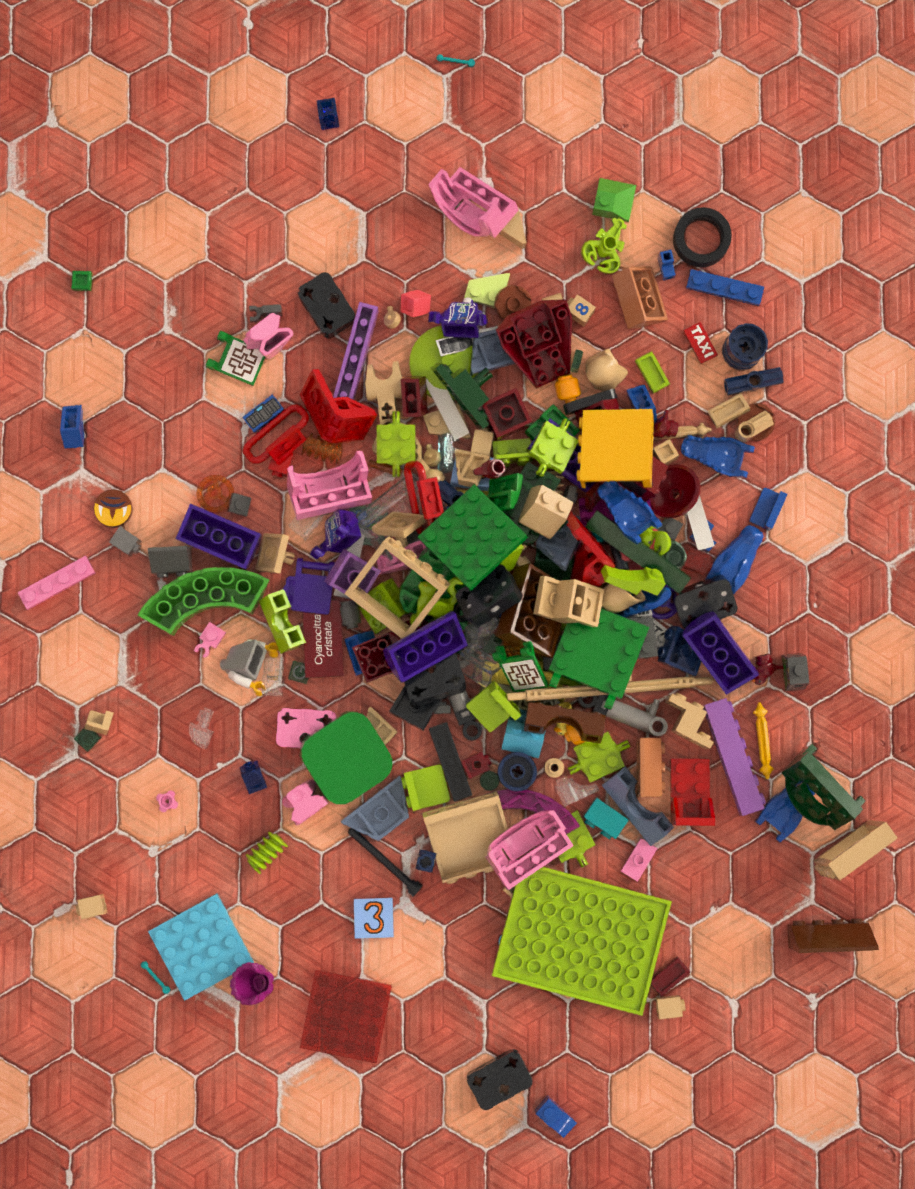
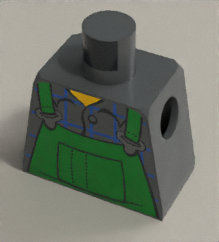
(795, 671)

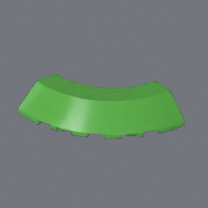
(203, 591)

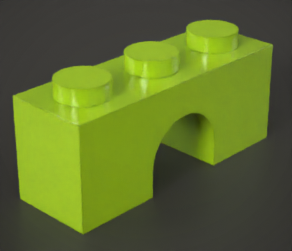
(275, 610)

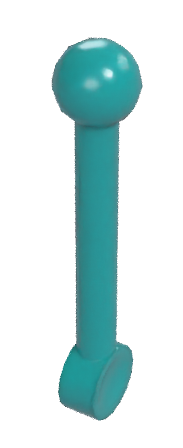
(470, 62)
(166, 989)

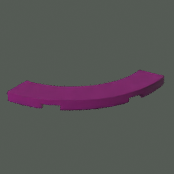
(536, 802)

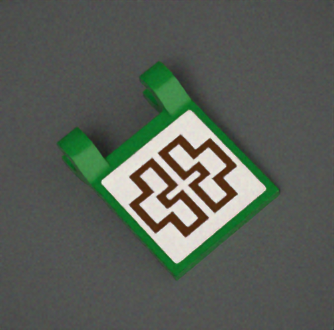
(237, 360)
(521, 670)

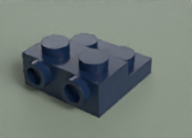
(678, 653)

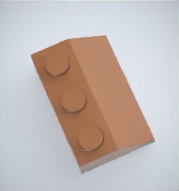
(639, 297)
(650, 767)

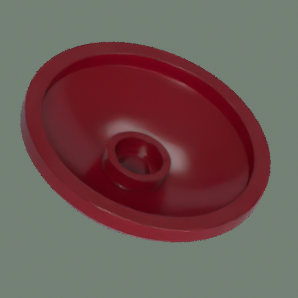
(681, 482)

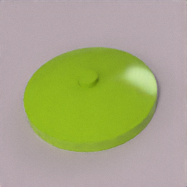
(426, 354)

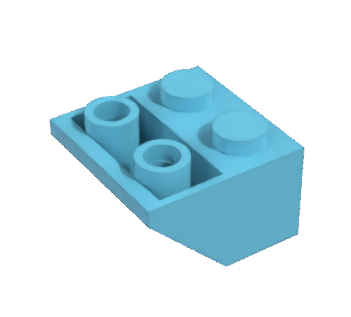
(521, 741)

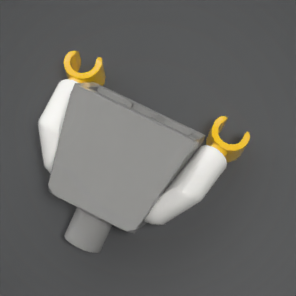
(245, 663)

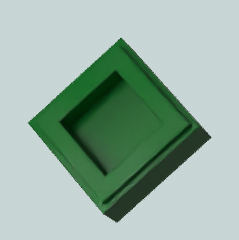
(81, 281)

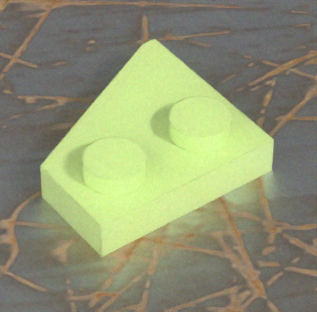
(485, 289)

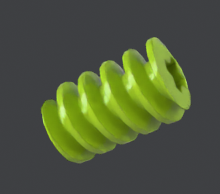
(266, 852)

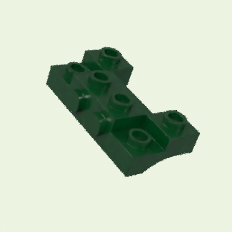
(529, 480)

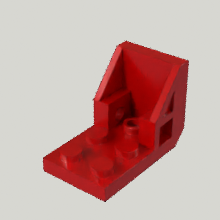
(334, 424)
(587, 568)
(690, 793)

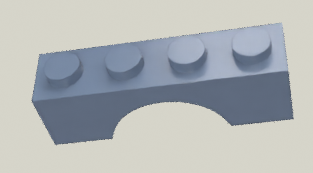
(651, 825)

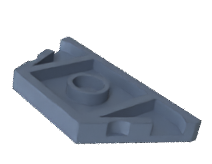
(488, 353)
(560, 547)
(381, 812)

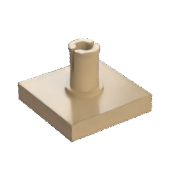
(399, 526)
(273, 553)

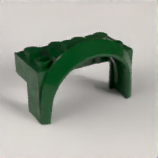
(833, 795)

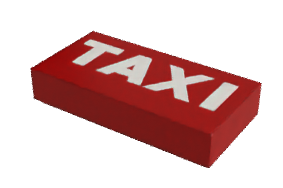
(700, 343)

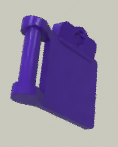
(307, 591)

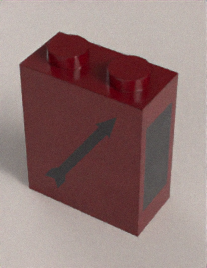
(658, 477)

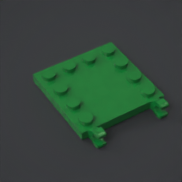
(599, 655)

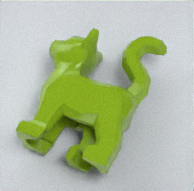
(442, 606)

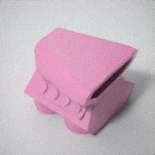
(268, 337)
(304, 802)

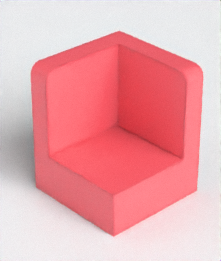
(415, 303)

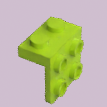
(425, 787)

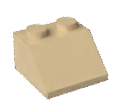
(545, 511)

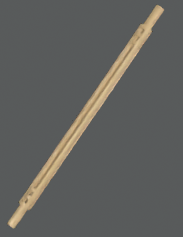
(632, 686)

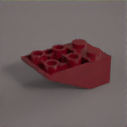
(372, 658)

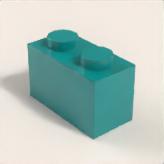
(605, 818)

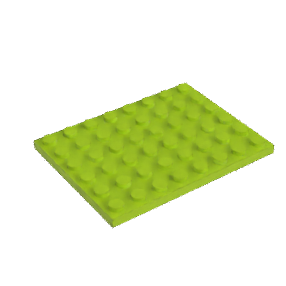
(582, 939)

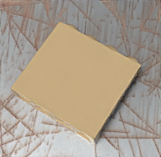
(463, 834)

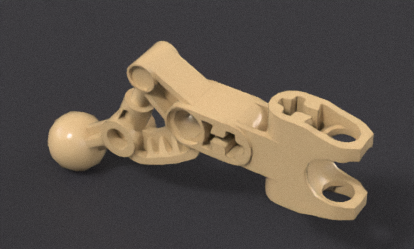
(386, 393)

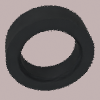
(711, 216)

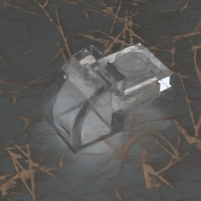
(199, 733)

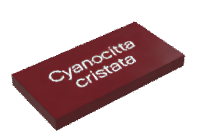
(323, 643)

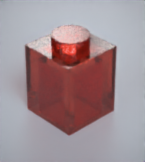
(698, 562)

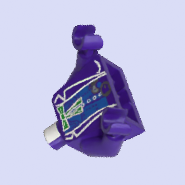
(460, 319)
(340, 533)

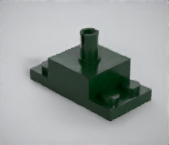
(466, 390)

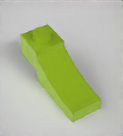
(634, 580)

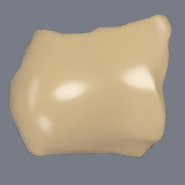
(604, 371)
(618, 599)

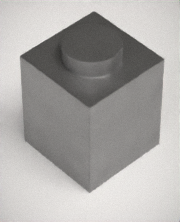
(126, 541)

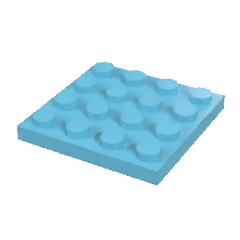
(200, 946)

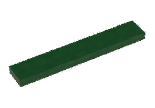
(638, 552)

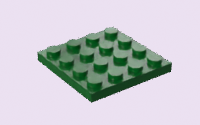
(472, 537)

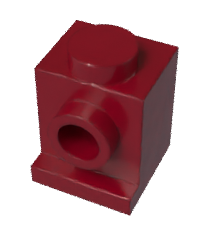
(468, 765)

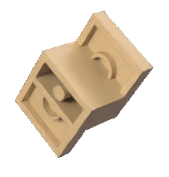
(568, 601)
(689, 720)

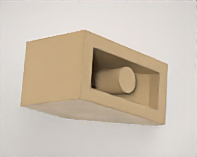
(514, 231)

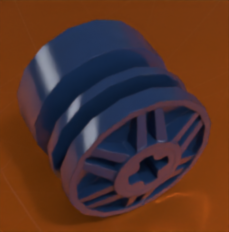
(754, 343)

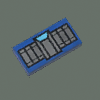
(263, 413)

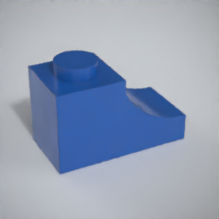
(641, 399)
(72, 426)
(555, 1116)

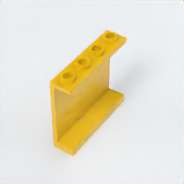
(616, 446)

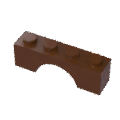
(588, 724)

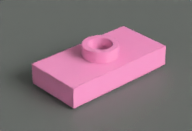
(638, 859)

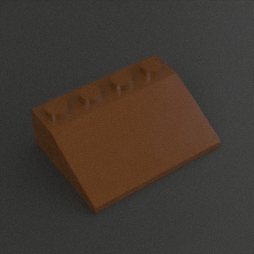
(520, 624)
(831, 937)

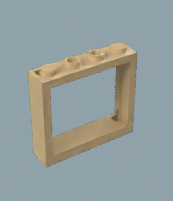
(378, 610)
(854, 849)

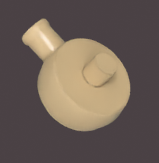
(392, 318)
(432, 456)

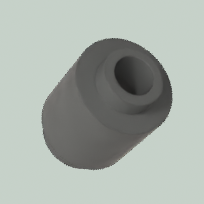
(350, 614)

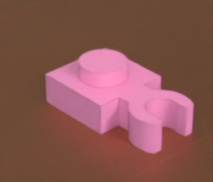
(211, 637)

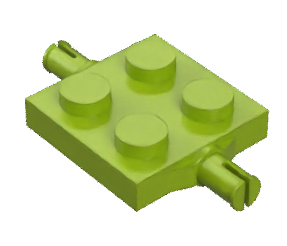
(396, 444)
(553, 447)
(599, 759)
(581, 842)

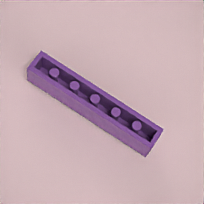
(356, 351)
(733, 757)

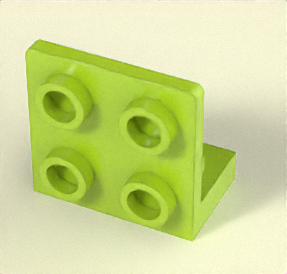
(512, 451)
(388, 595)
(492, 707)

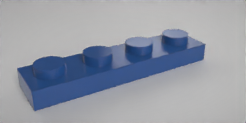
(725, 287)

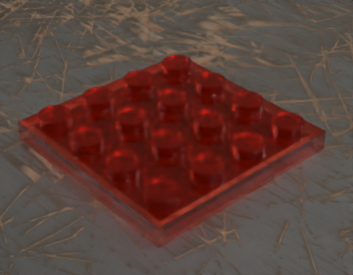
(345, 1016)

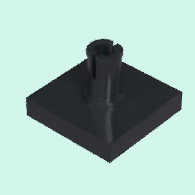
(416, 716)

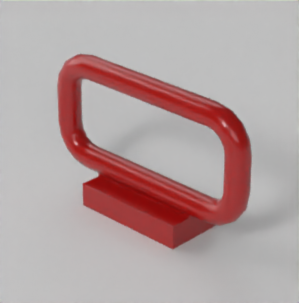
(282, 445)
(428, 493)

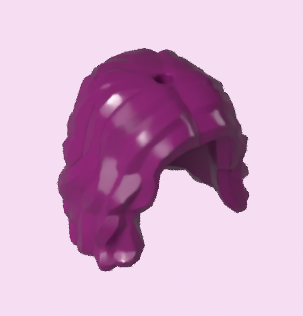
(251, 983)

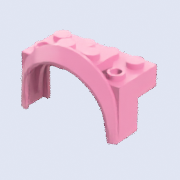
(468, 216)
(328, 490)
(521, 839)

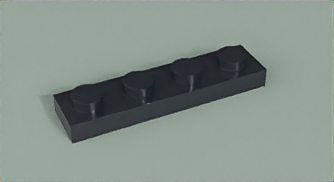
(450, 761)

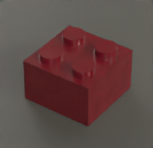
(506, 414)

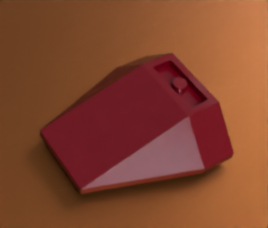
(539, 340)

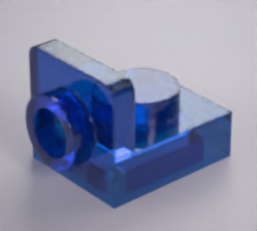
(327, 113)
(253, 776)

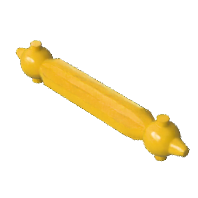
(763, 740)

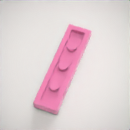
(56, 582)

